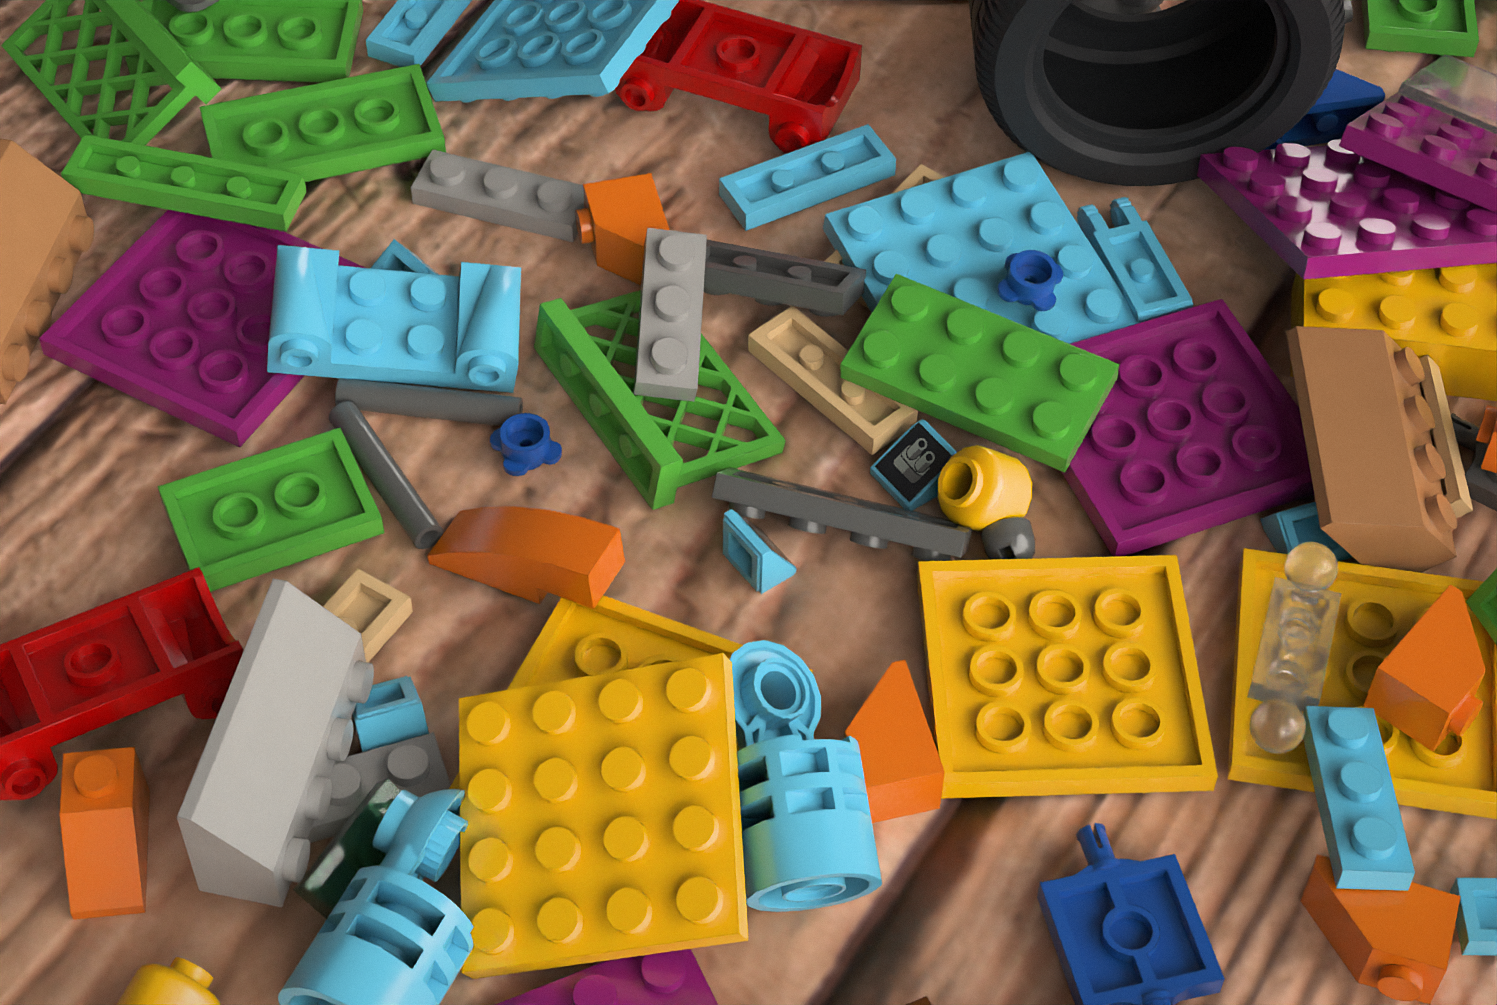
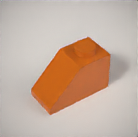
(617, 222)
(1432, 675)
(897, 749)
(105, 832)
(1385, 936)

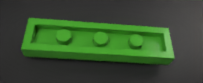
(185, 182)

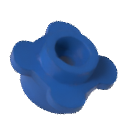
(1035, 268)
(525, 444)

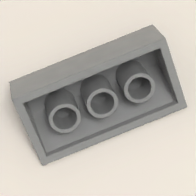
(274, 749)

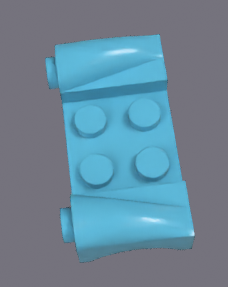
(394, 323)

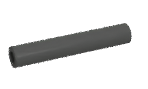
(428, 402)
(386, 476)

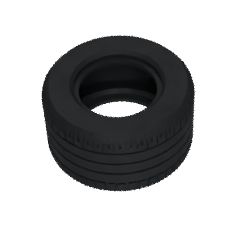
(1153, 89)

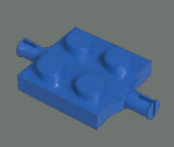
(1128, 930)

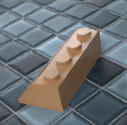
(40, 244)
(1371, 447)

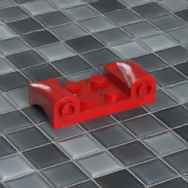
(748, 63)
(107, 668)

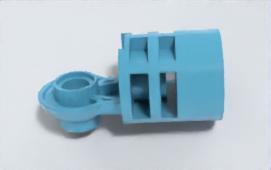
(799, 795)
(390, 930)

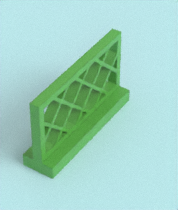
(145, 37)
(634, 438)

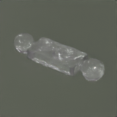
(1294, 647)

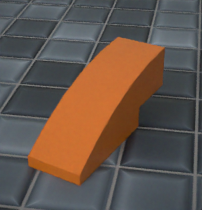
(532, 552)

